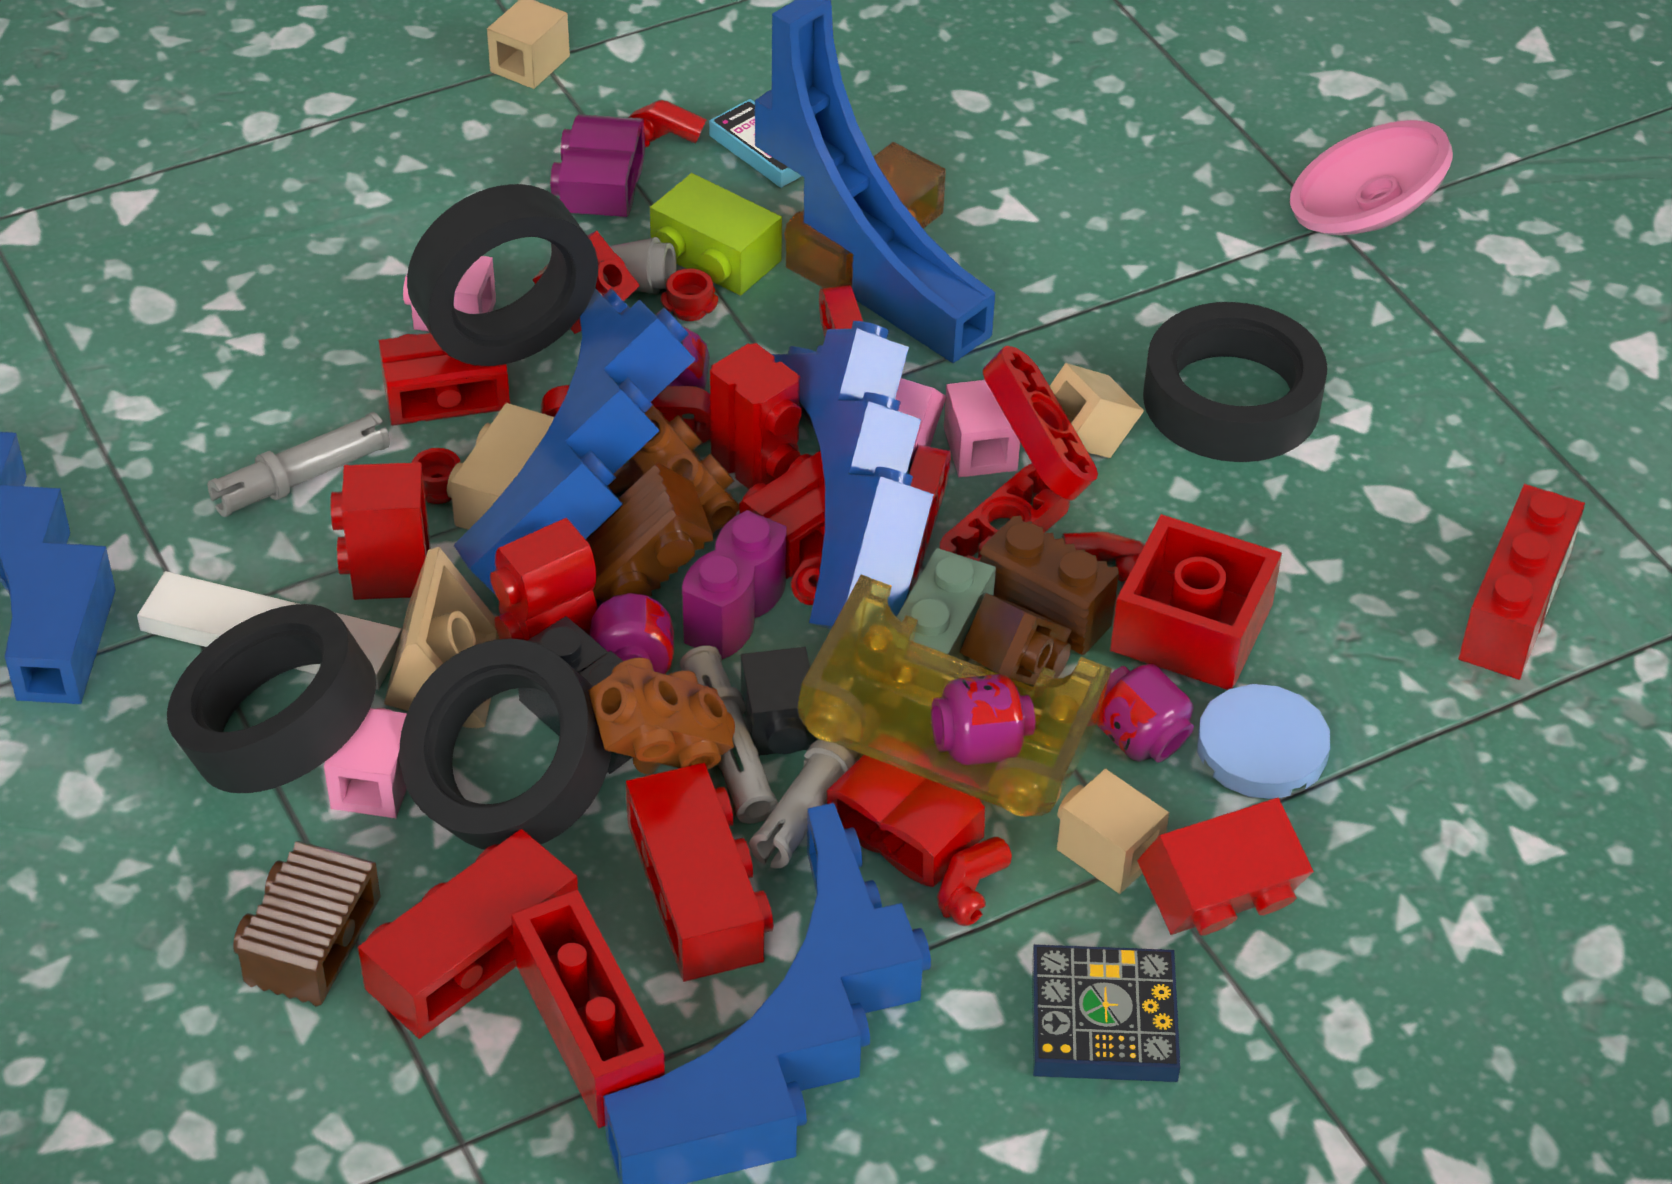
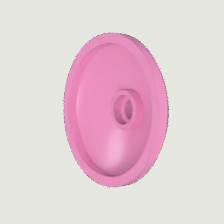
(1372, 178)

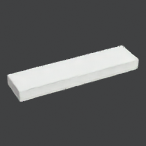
(205, 610)

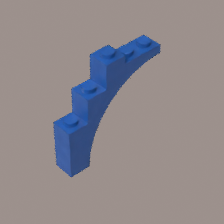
(849, 200)
(600, 425)
(865, 451)
(54, 588)
(745, 1094)

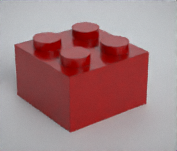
(1195, 602)

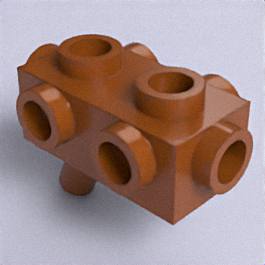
(675, 450)
(661, 717)

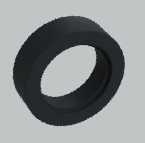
(468, 233)
(1230, 430)
(451, 698)
(297, 736)

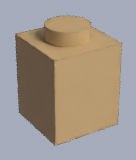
(528, 42)
(1096, 408)
(1109, 828)

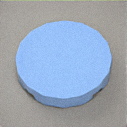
(1263, 740)

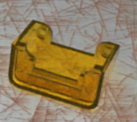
(877, 693)

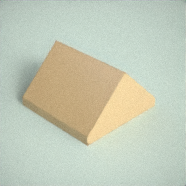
(438, 624)

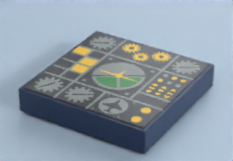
(1105, 1013)

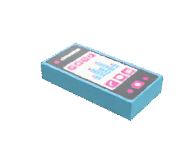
(737, 133)

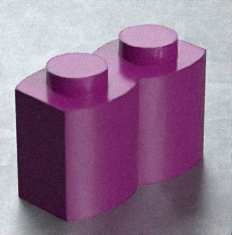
(599, 165)
(734, 583)

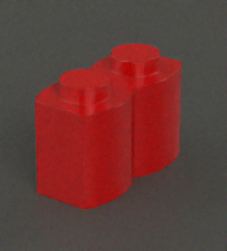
(544, 581)
(907, 817)

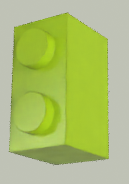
(718, 232)

